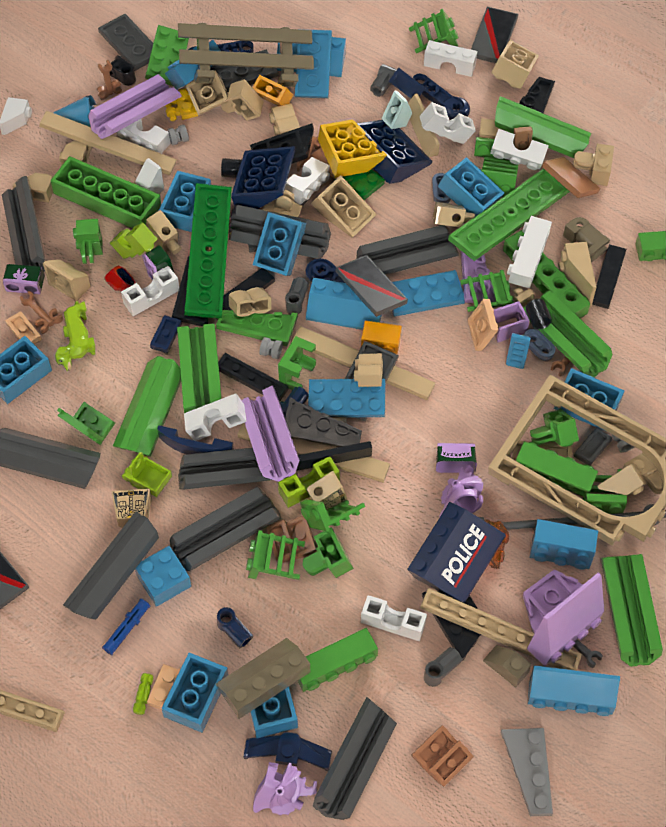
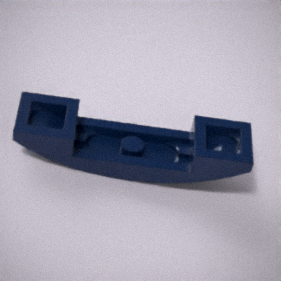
(187, 446)

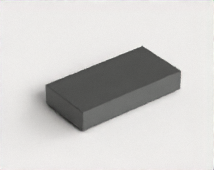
(593, 446)

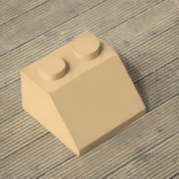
(206, 95)
(66, 278)

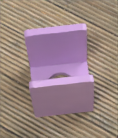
(508, 312)

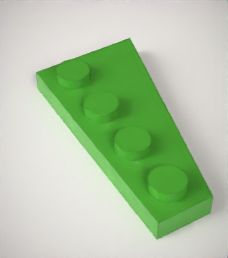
(257, 326)

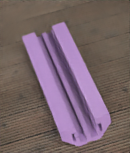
(131, 106)
(270, 436)

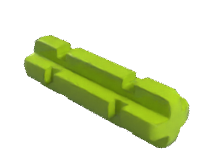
(143, 693)

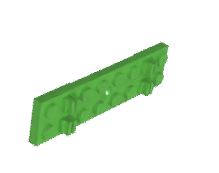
(498, 223)

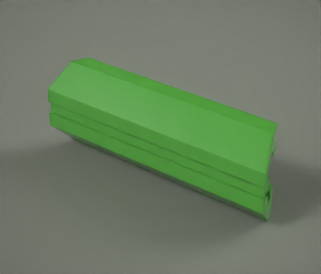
(546, 129)
(575, 338)
(198, 366)
(149, 406)
(632, 609)

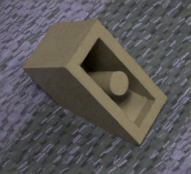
(508, 664)

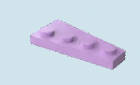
(472, 269)

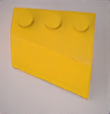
(348, 148)

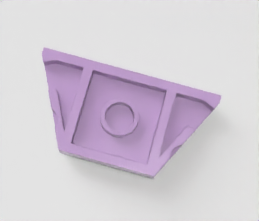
(547, 595)

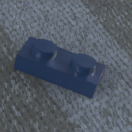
(406, 83)
(165, 334)

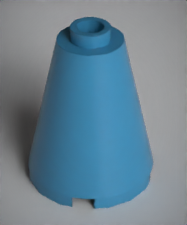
(78, 110)

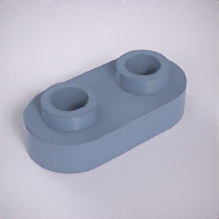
(437, 192)
(540, 345)

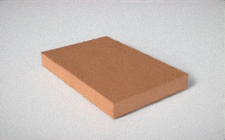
(570, 177)

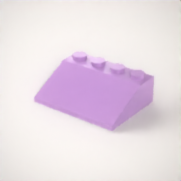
(568, 622)

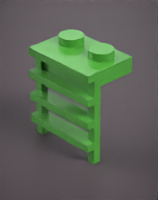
(443, 27)
(501, 172)
(499, 286)
(89, 422)
(606, 502)
(321, 519)
(261, 555)

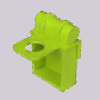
(147, 475)

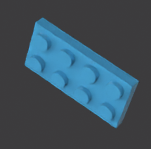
(315, 82)
(430, 292)
(346, 399)

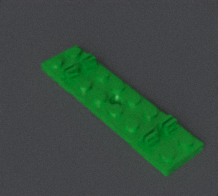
(208, 268)

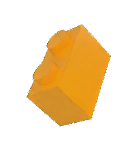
(272, 91)
(382, 335)

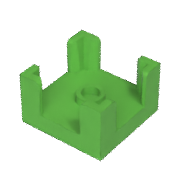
(295, 360)

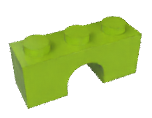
(134, 242)
(295, 489)

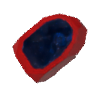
(119, 278)

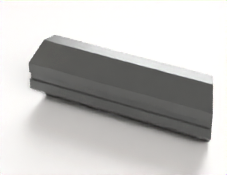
(248, 222)
(23, 225)
(410, 250)
(47, 458)
(219, 469)
(223, 528)
(113, 567)
(354, 762)

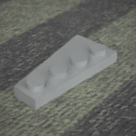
(530, 766)

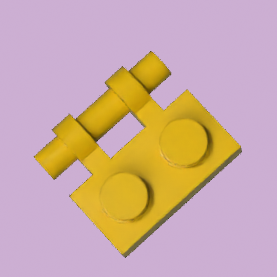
(184, 107)

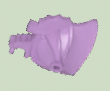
(464, 490)
(282, 791)

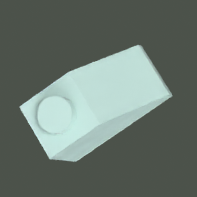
(397, 111)

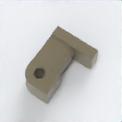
(595, 239)

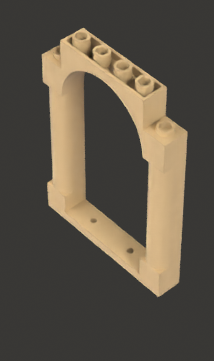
(609, 527)

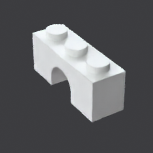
(460, 57)
(436, 120)
(154, 139)
(531, 157)
(313, 176)
(163, 285)
(200, 420)
(381, 616)

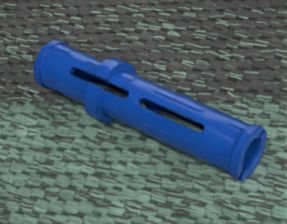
(132, 619)

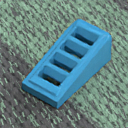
(518, 352)

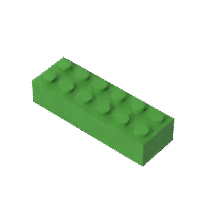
(104, 193)

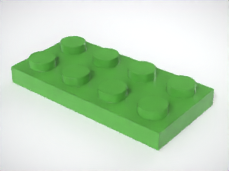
(164, 52)

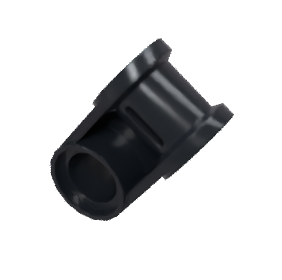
(123, 71)

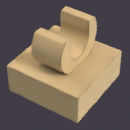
(523, 297)

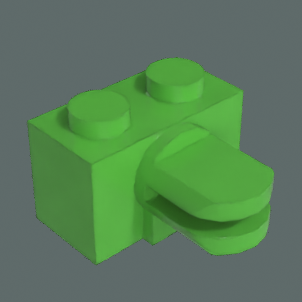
(88, 239)
(558, 428)
(329, 555)

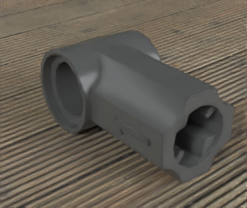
(381, 83)
(296, 295)
(442, 665)

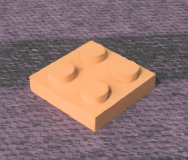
(482, 324)

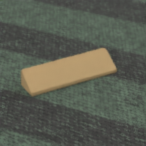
(427, 139)

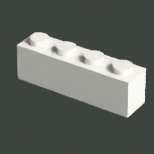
(529, 252)

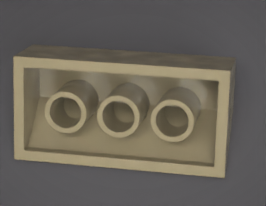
(264, 677)

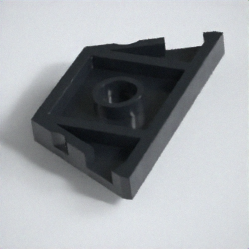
(299, 137)
(458, 636)

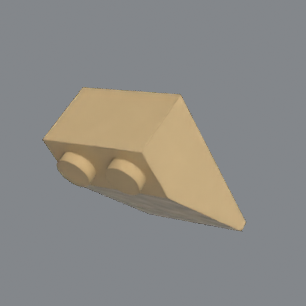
(514, 64)
(344, 207)
(578, 268)

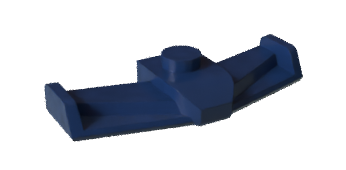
(288, 749)

